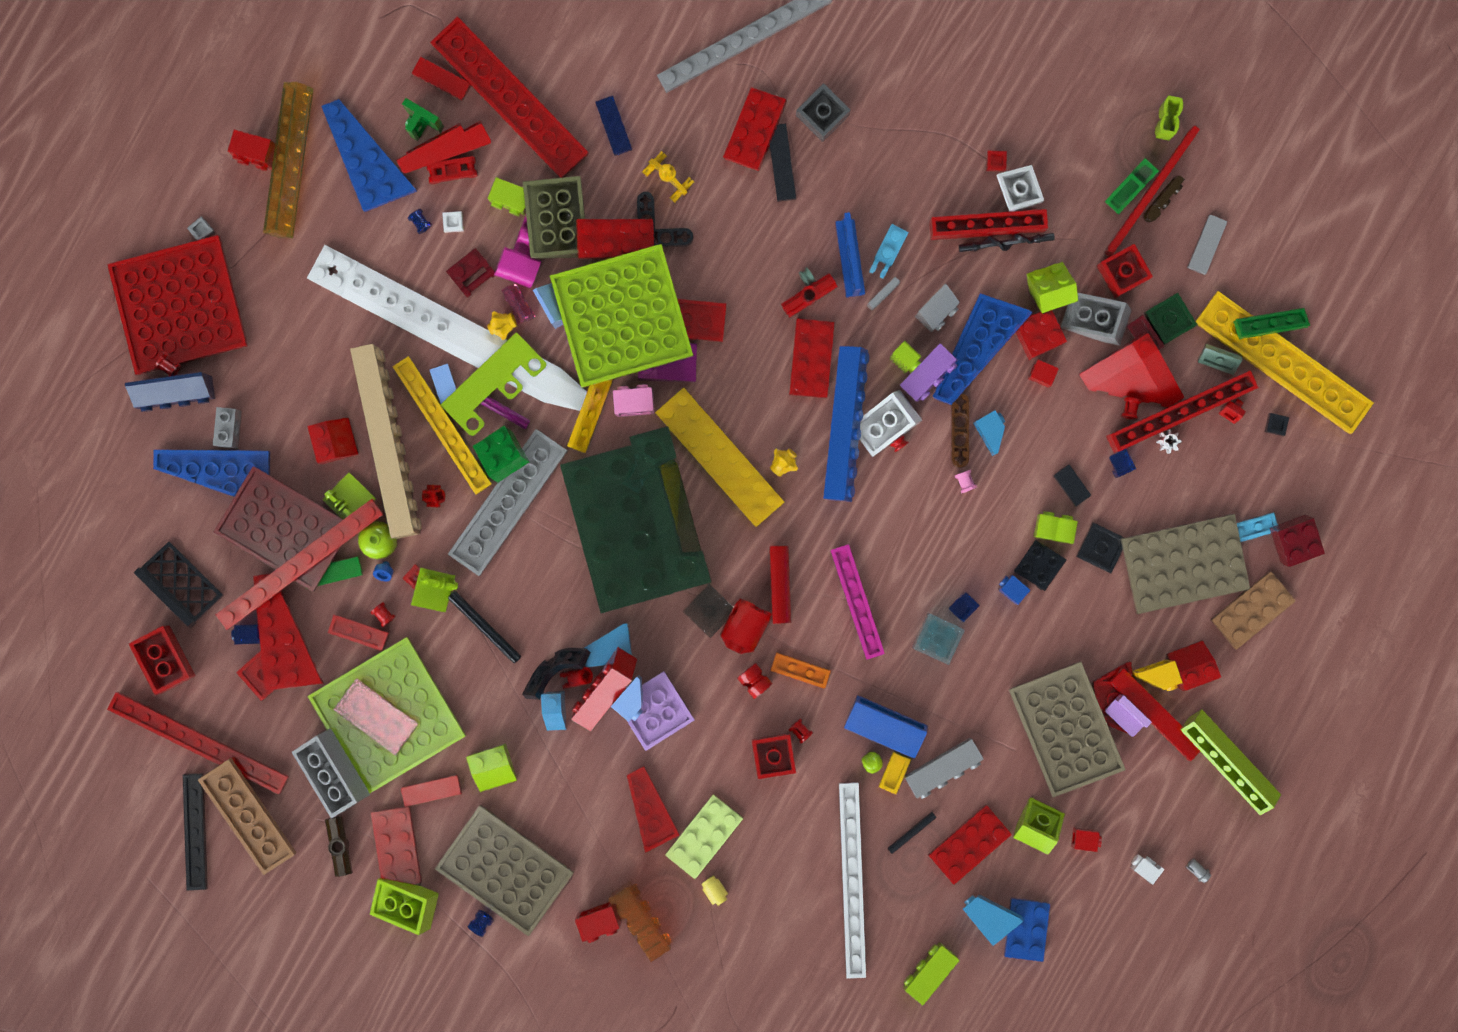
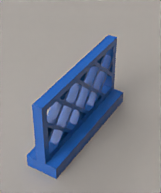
(850, 256)

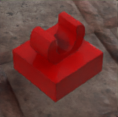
(1232, 411)
(412, 576)

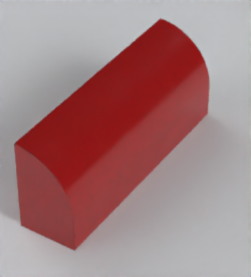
(780, 584)

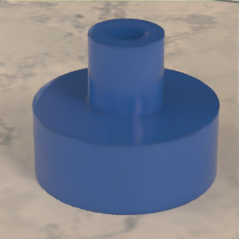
(383, 571)

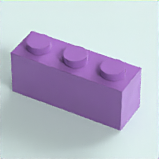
(929, 373)

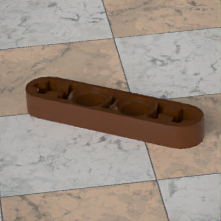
(963, 430)

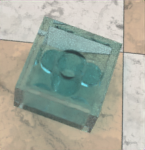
(938, 638)

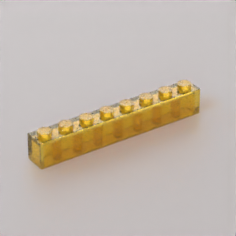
(288, 160)

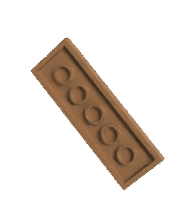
(247, 816)

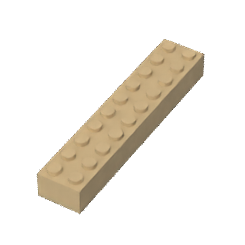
(385, 441)

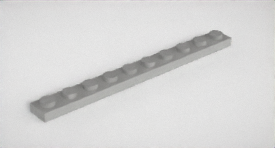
(738, 42)

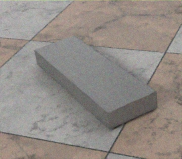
(1207, 244)

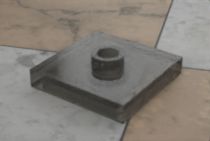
(708, 610)

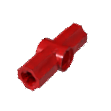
(799, 302)

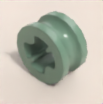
(807, 277)

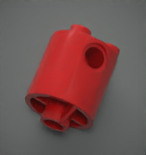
(744, 627)

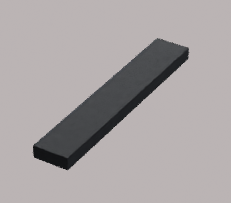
(194, 832)

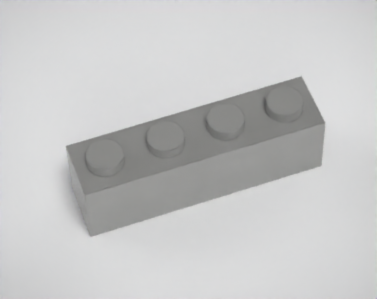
(944, 767)

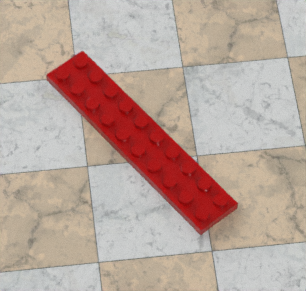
(509, 98)

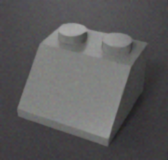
(938, 308)

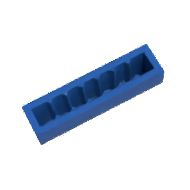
(886, 726)

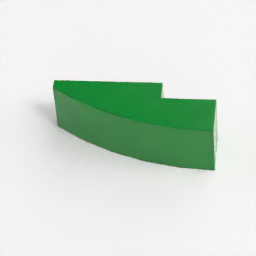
(1131, 186)

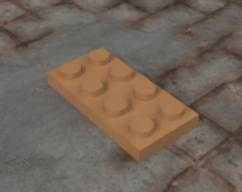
(1253, 610)

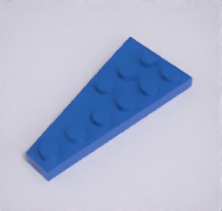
(369, 168)
(983, 336)
(212, 468)

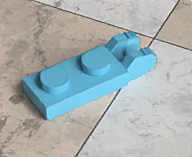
(889, 249)

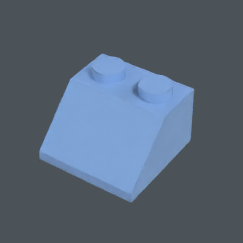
(547, 299)
(630, 701)

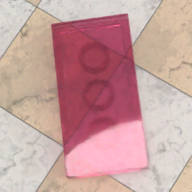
(376, 716)

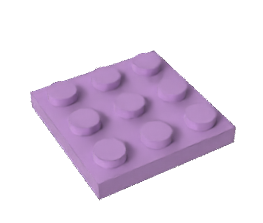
(662, 712)

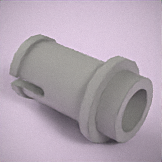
(1200, 872)

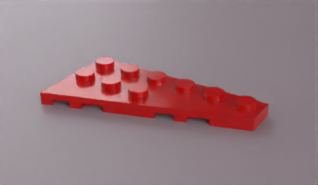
(282, 646)

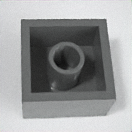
(823, 112)

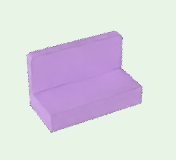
(1127, 715)

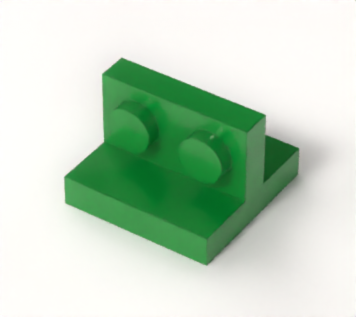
(419, 120)

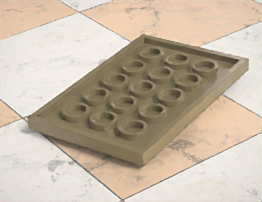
(1185, 563)
(1067, 729)
(504, 870)

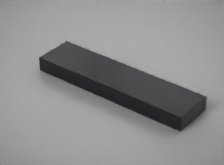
(782, 165)

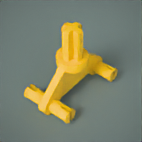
(667, 174)

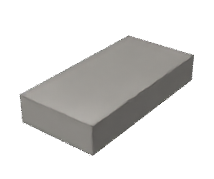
(883, 293)

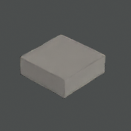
(200, 229)

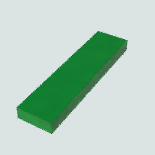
(1271, 323)

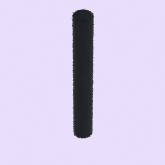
(912, 832)

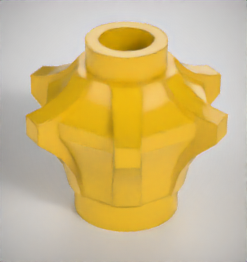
(501, 324)
(783, 462)

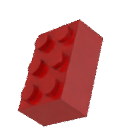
(162, 659)

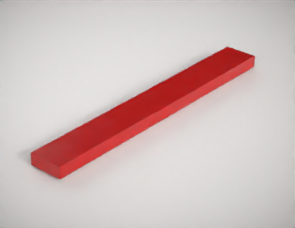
(1151, 191)

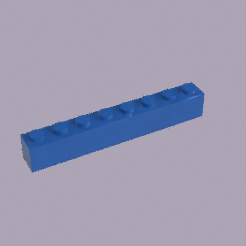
(846, 423)

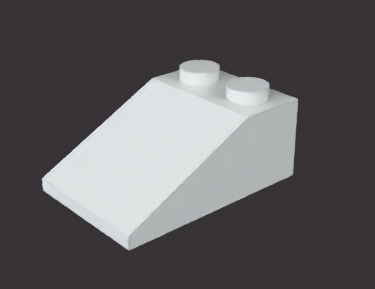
(887, 422)

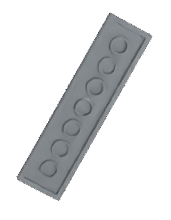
(507, 504)

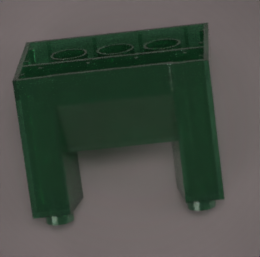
(636, 522)

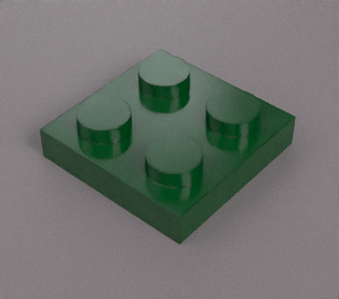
(1170, 318)

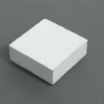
(453, 221)

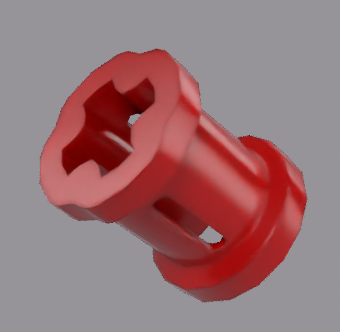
(167, 366)
(1131, 408)
(382, 614)
(800, 731)

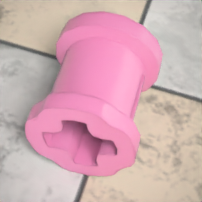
(966, 481)

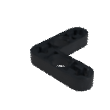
(651, 205)

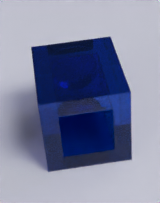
(245, 634)

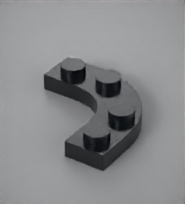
(563, 659)

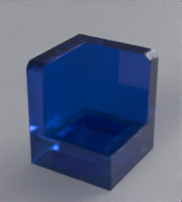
(1121, 463)
(963, 606)

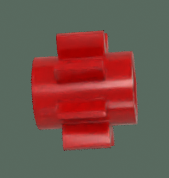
(433, 496)

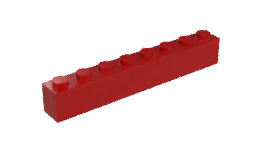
(1182, 411)

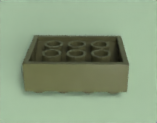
(552, 216)

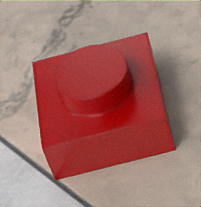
(996, 161)

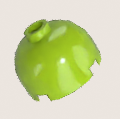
(376, 541)

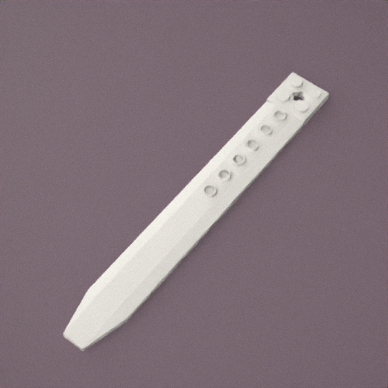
(437, 325)

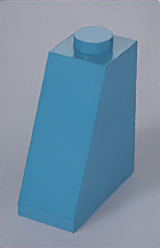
(604, 647)
(554, 710)
(991, 918)

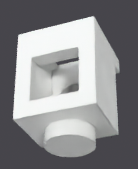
(1146, 868)

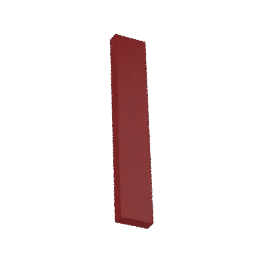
(1155, 712)

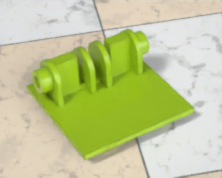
(347, 496)
(433, 590)

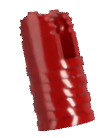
(577, 677)

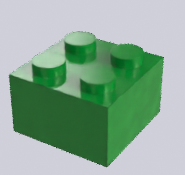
(500, 454)

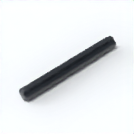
(485, 627)

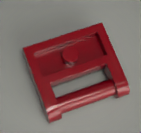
(466, 268)

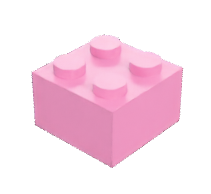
(633, 401)

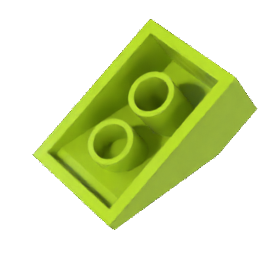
(404, 905)

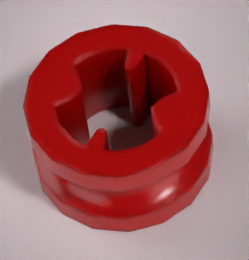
(899, 443)

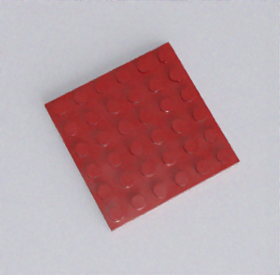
(177, 304)

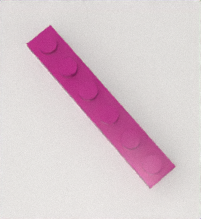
(857, 602)

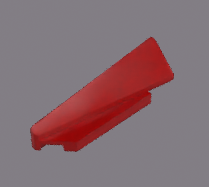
(444, 146)

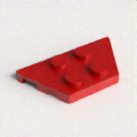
(1106, 693)

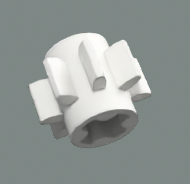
(1172, 437)

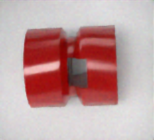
(754, 680)

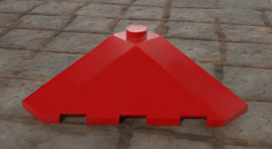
(1134, 372)

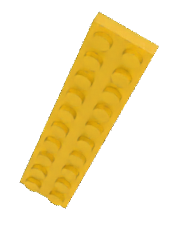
(1286, 365)

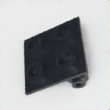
(1040, 565)

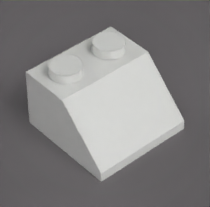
(1020, 189)

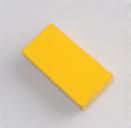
(894, 772)

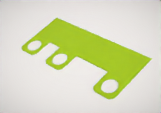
(488, 377)

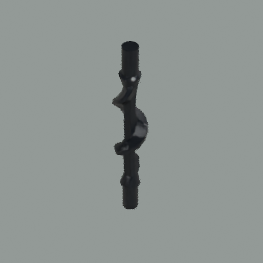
(1006, 244)

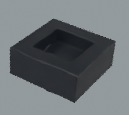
(1276, 424)

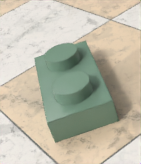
(1220, 359)

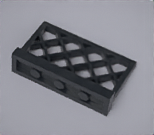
(166, 596)

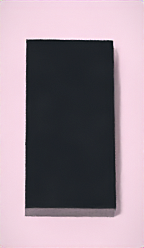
(1072, 485)

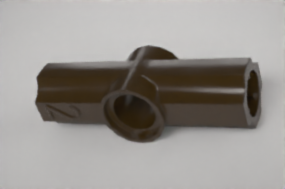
(340, 859)

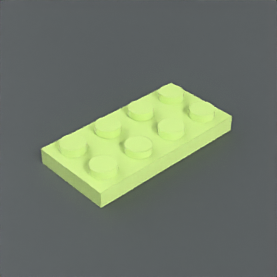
(704, 836)

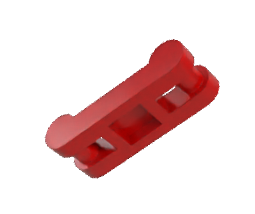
(452, 170)

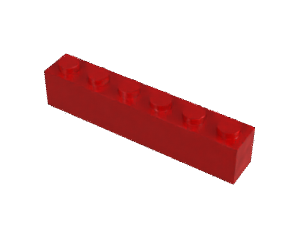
(988, 224)

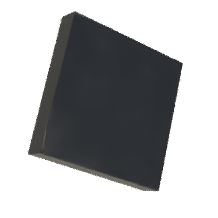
(1101, 548)

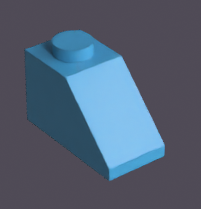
(991, 430)

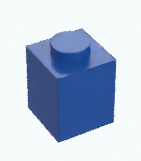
(1013, 589)

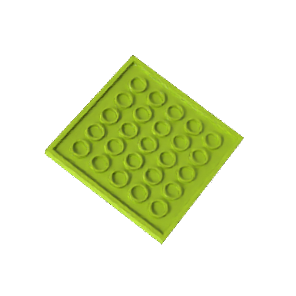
(621, 315)
(406, 683)

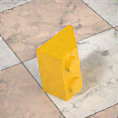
(1160, 675)

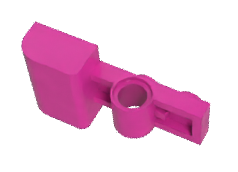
(517, 264)

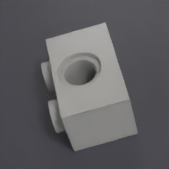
(227, 427)

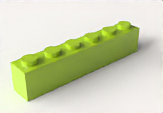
(1231, 762)

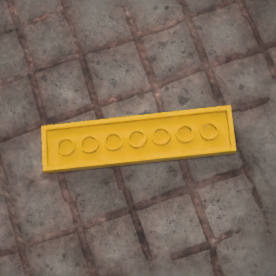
(719, 457)

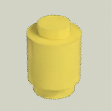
(714, 890)

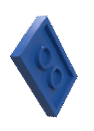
(1029, 937)

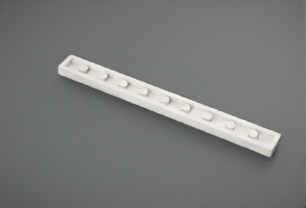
(852, 880)

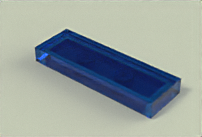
(613, 125)

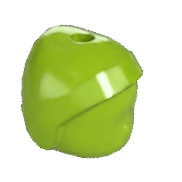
(872, 762)

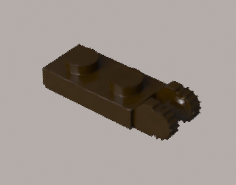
(1163, 200)

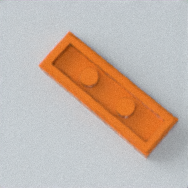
(800, 670)

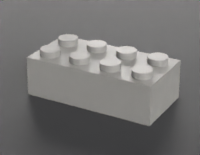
(330, 773)

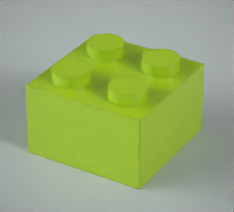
(1052, 287)

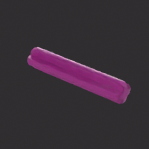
(506, 412)

